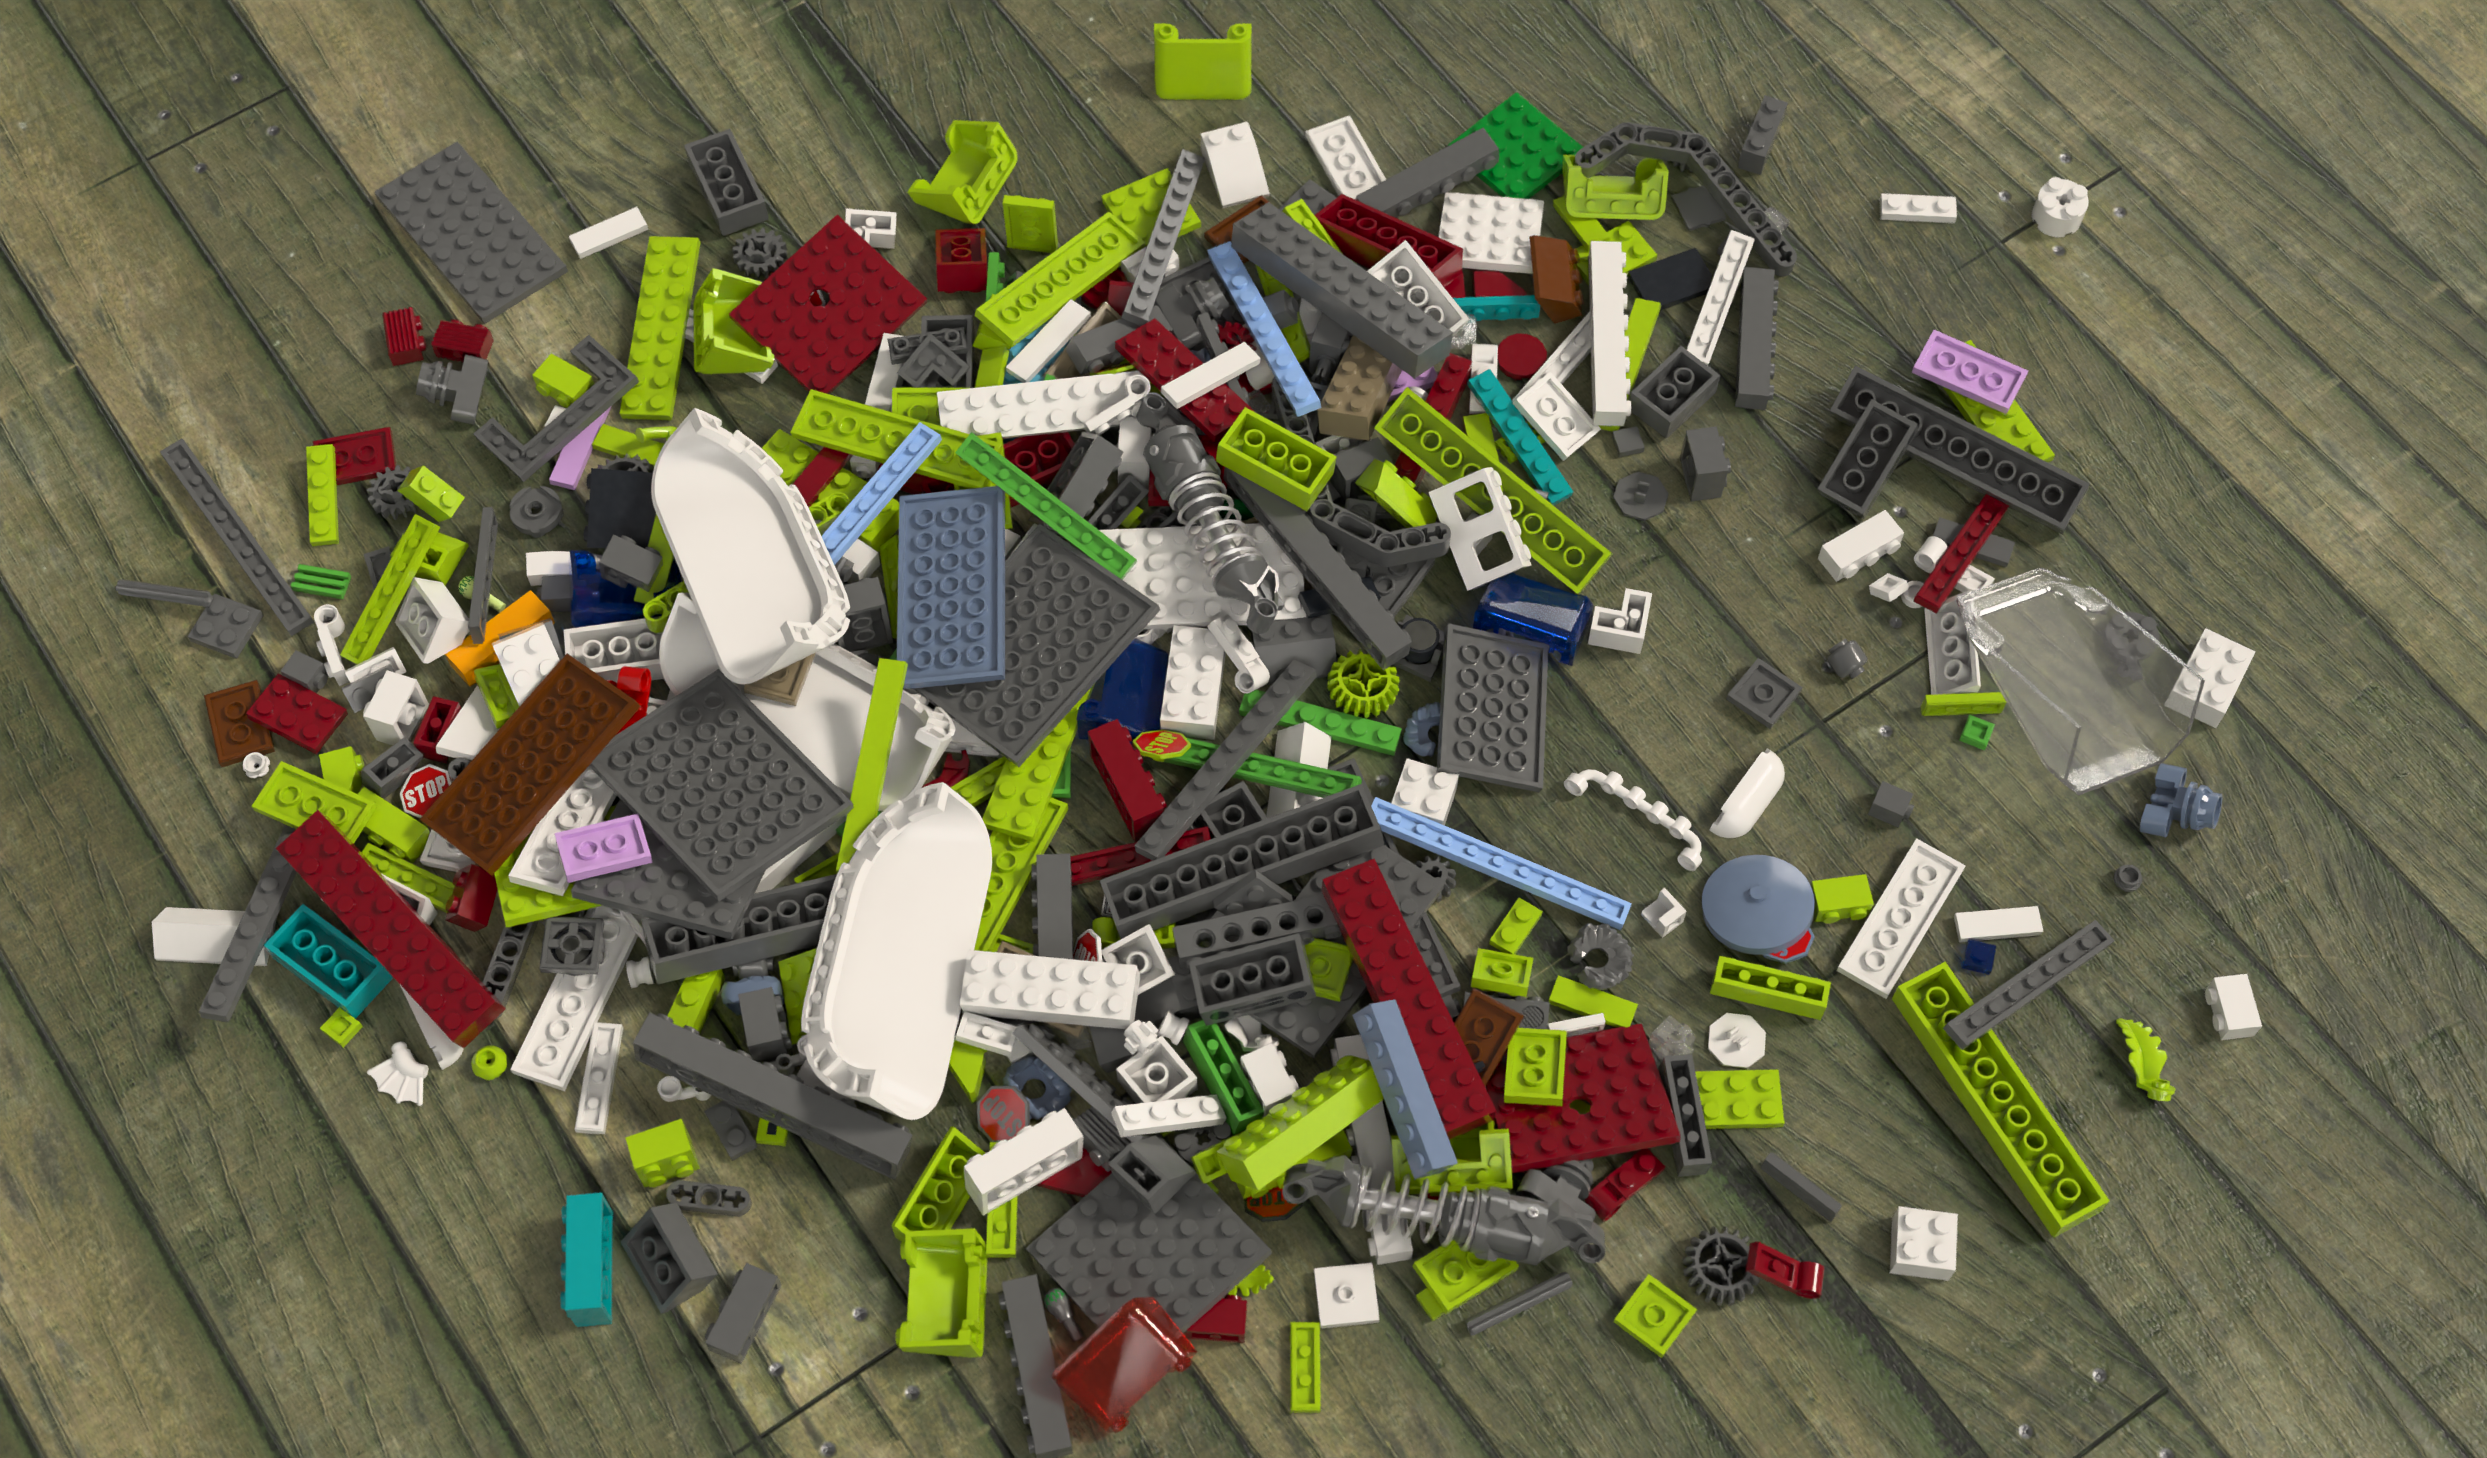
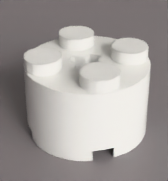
(2060, 207)

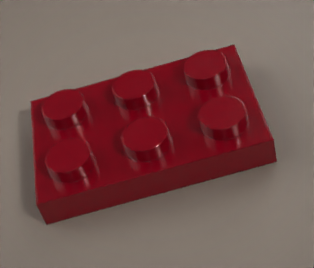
(297, 713)

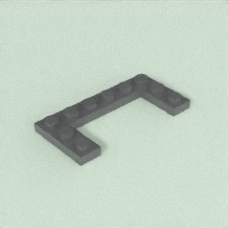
(525, 460)

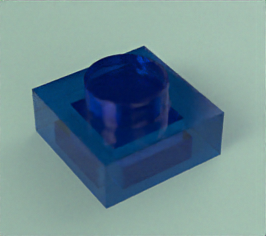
(1979, 956)

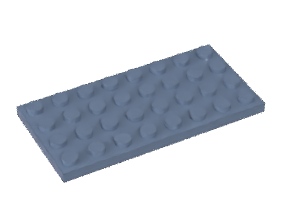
(952, 587)

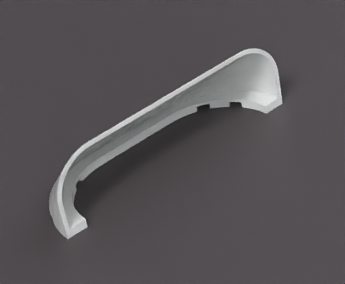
(746, 550)
(829, 712)
(896, 953)

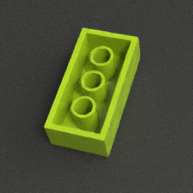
(1276, 459)

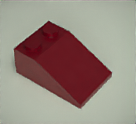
(961, 260)

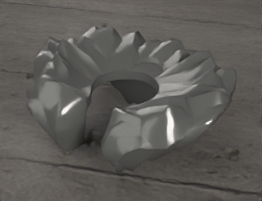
(1613, 944)

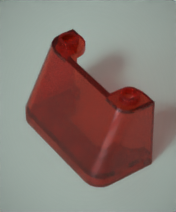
(1124, 1362)

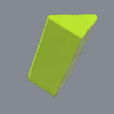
(940, 1189)

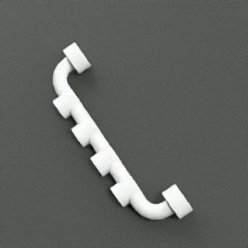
(1655, 813)
(671, 1089)

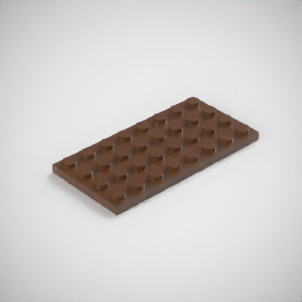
(529, 763)

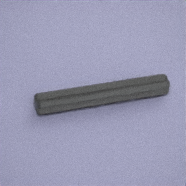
(164, 592)
(1518, 1303)

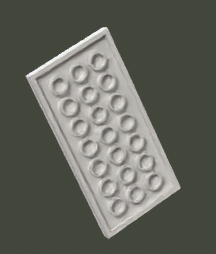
(1177, 581)

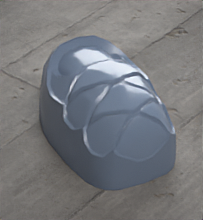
(731, 990)

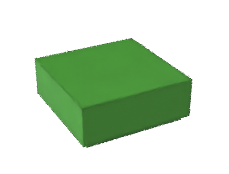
(1977, 732)

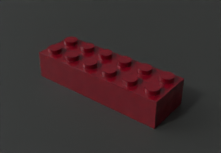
(1370, 235)
(1034, 455)

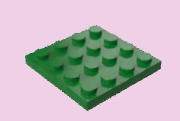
(1528, 148)

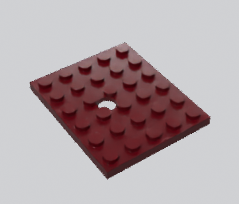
(831, 341)
(1626, 1094)

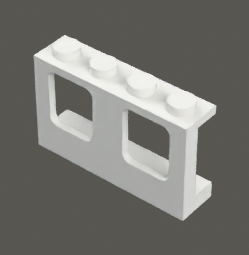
(1467, 533)

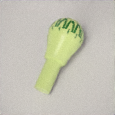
(466, 588)

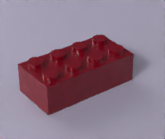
(1125, 777)

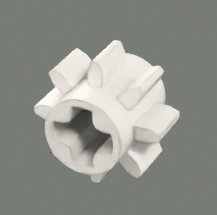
(1141, 1037)

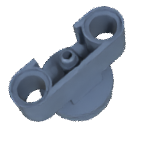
(2172, 800)

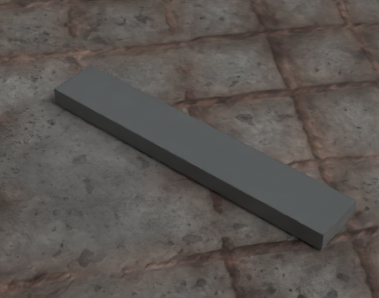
(483, 575)

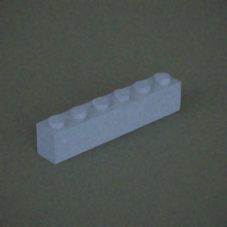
(1405, 1089)

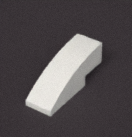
(549, 564)

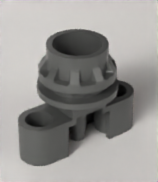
(1184, 310)
(454, 386)
(1564, 1181)

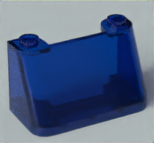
(600, 601)
(1535, 613)

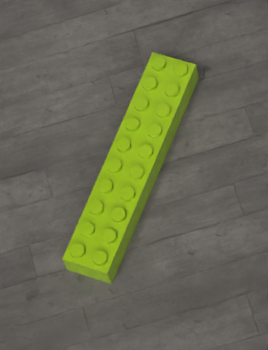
(1452, 455)
(2002, 1104)

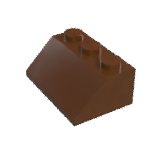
(1556, 278)

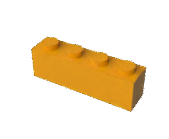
(472, 656)

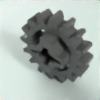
(759, 253)
(384, 493)

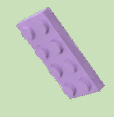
(1970, 371)

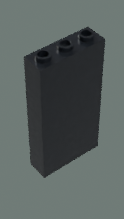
(619, 506)

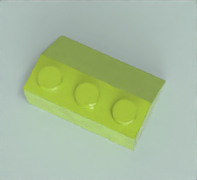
(1397, 495)

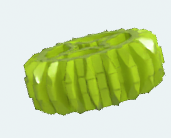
(1352, 693)

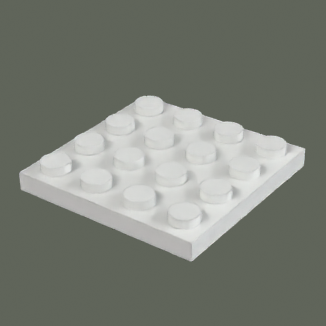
(1492, 230)

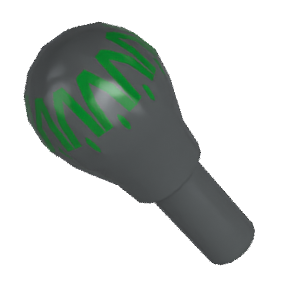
(1059, 1305)

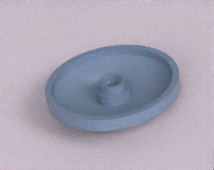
(1758, 904)

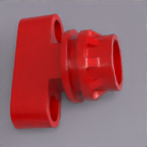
(636, 684)

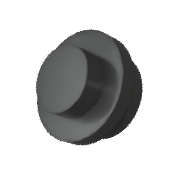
(2128, 878)

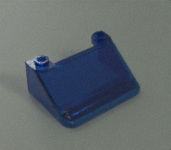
(1130, 692)

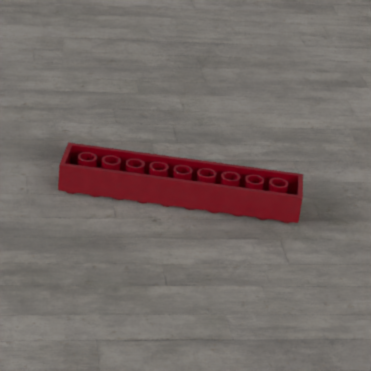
(391, 929)
(1397, 972)

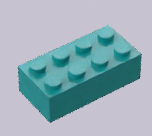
(328, 961)
(588, 1260)

